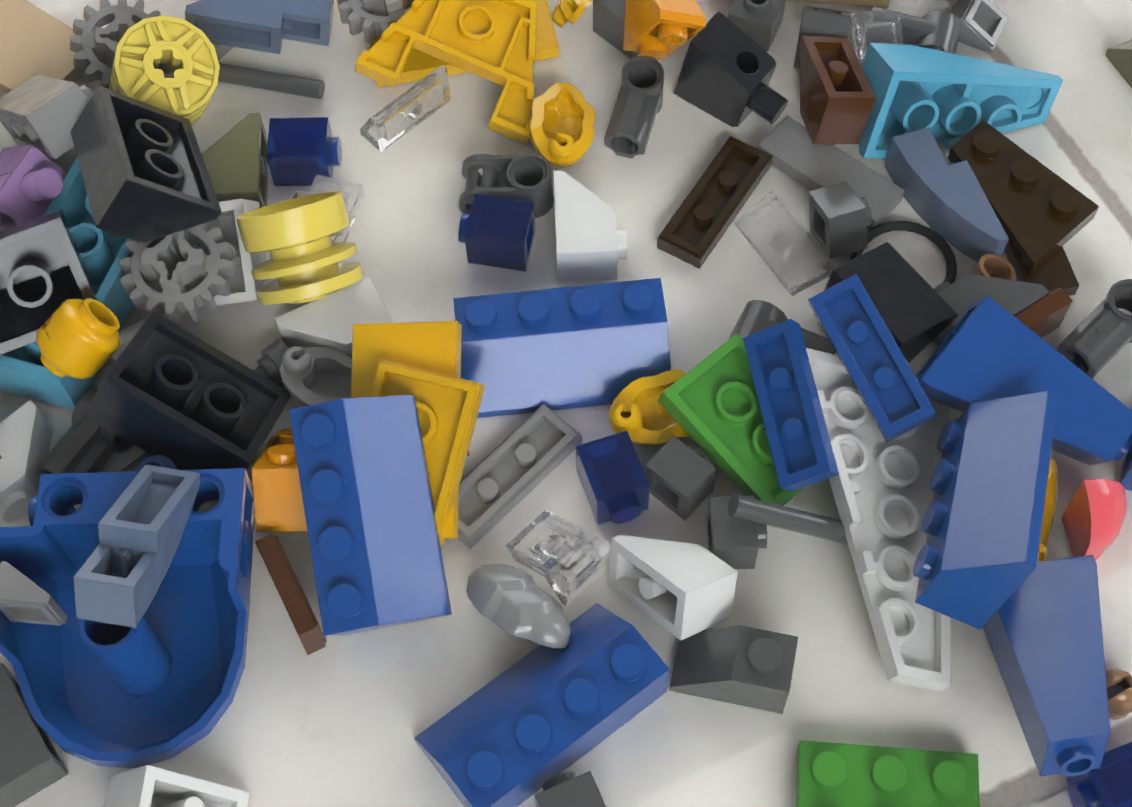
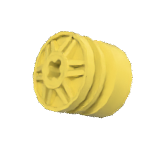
(184, 50)
(300, 248)

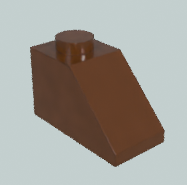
(833, 91)

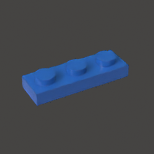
(872, 358)
(790, 406)

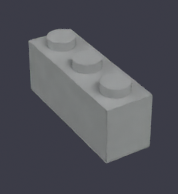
(44, 113)

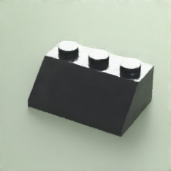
(141, 168)
(36, 276)
(186, 400)

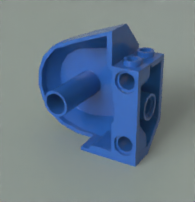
(122, 689)

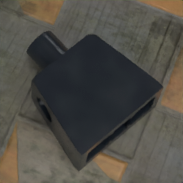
(729, 75)

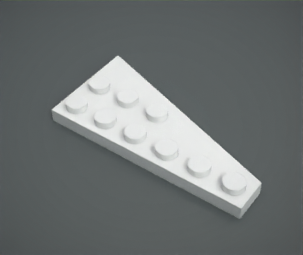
(883, 502)

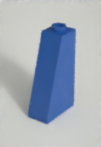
(1000, 357)
(1054, 664)

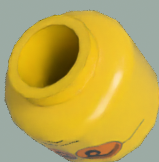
(78, 338)

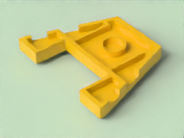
(476, 35)

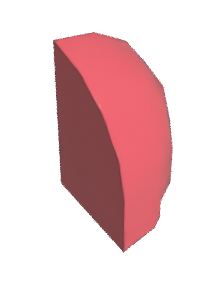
(1094, 516)

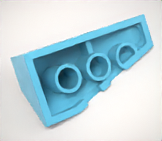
(948, 94)

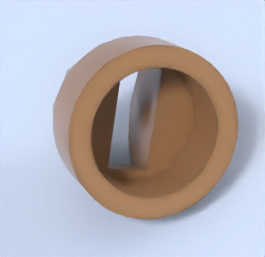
(994, 266)
(1120, 704)

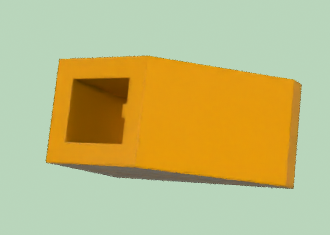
(660, 26)
(278, 487)

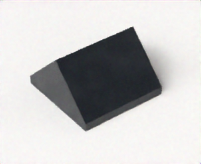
(901, 296)

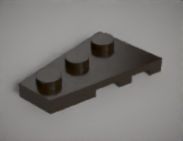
(1028, 198)

